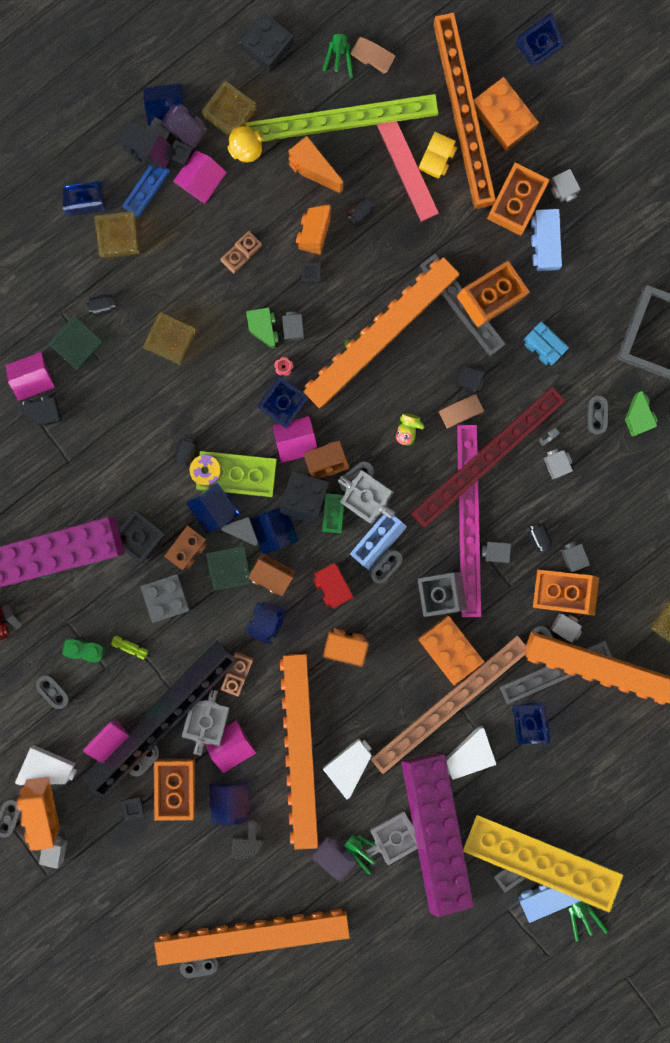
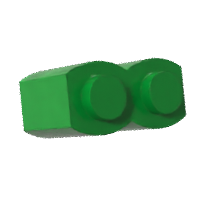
(79, 648)

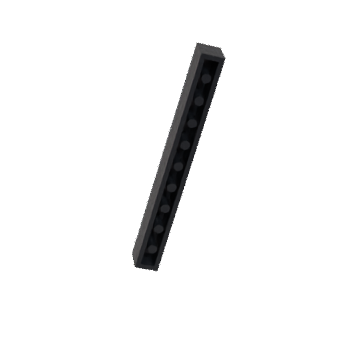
(161, 718)

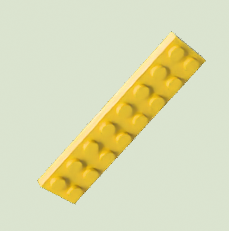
(543, 863)

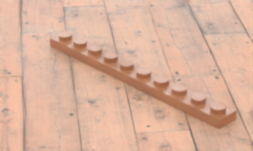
(449, 705)

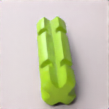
(129, 647)

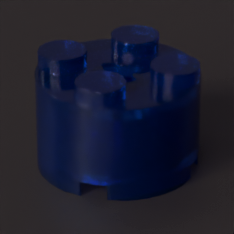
(266, 622)

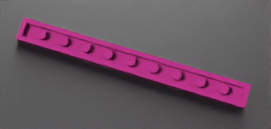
(469, 525)

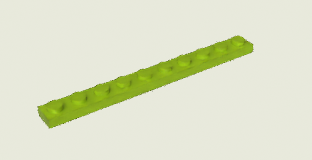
(346, 118)

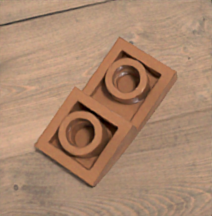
(373, 54)
(241, 252)
(461, 411)
(237, 674)

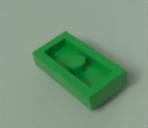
(333, 513)

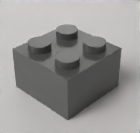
(442, 594)
(165, 598)

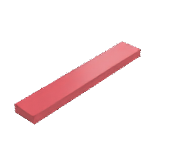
(408, 170)

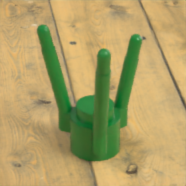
(339, 46)
(354, 847)
(580, 910)

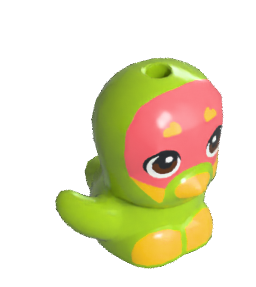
(407, 430)

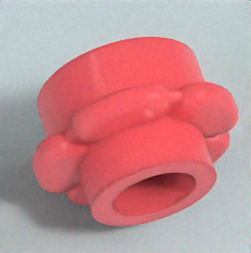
(283, 371)

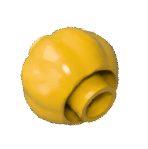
(245, 144)

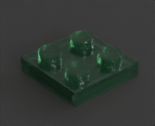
(75, 343)
(228, 568)

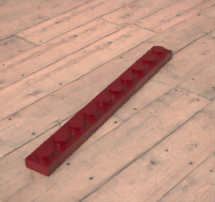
(487, 457)

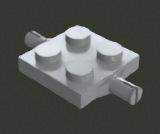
(366, 497)
(206, 723)
(393, 838)

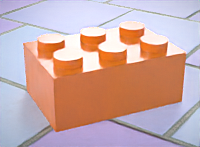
(505, 114)
(518, 199)
(493, 294)
(346, 647)
(450, 650)
(174, 789)
(38, 814)

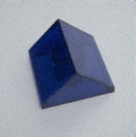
(540, 40)
(160, 99)
(83, 198)
(282, 402)
(212, 508)
(273, 530)
(531, 723)
(229, 803)

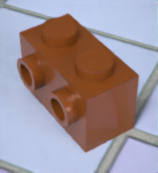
(326, 460)
(186, 547)
(271, 574)

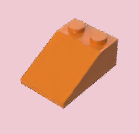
(312, 165)
(314, 229)
(566, 592)

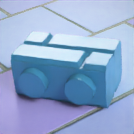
(545, 343)

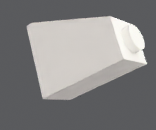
(470, 755)
(45, 764)
(348, 766)

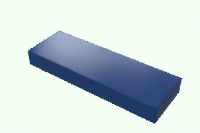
(145, 190)

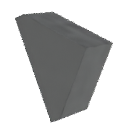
(242, 529)

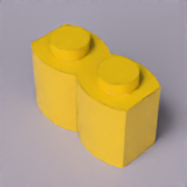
(437, 154)

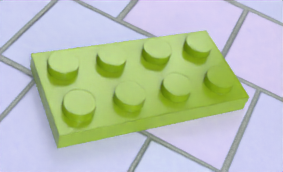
(243, 474)

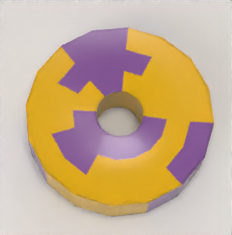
(196, 470)

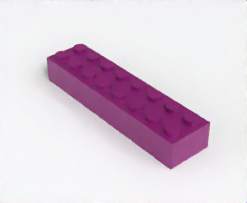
(60, 551)
(437, 834)

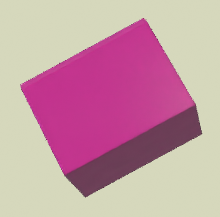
(200, 176)
(29, 376)
(294, 439)
(107, 741)
(233, 748)

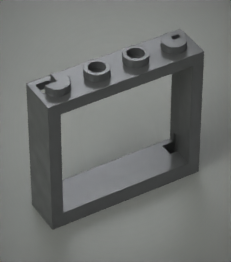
(632, 330)

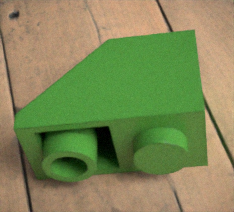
(260, 326)
(639, 416)

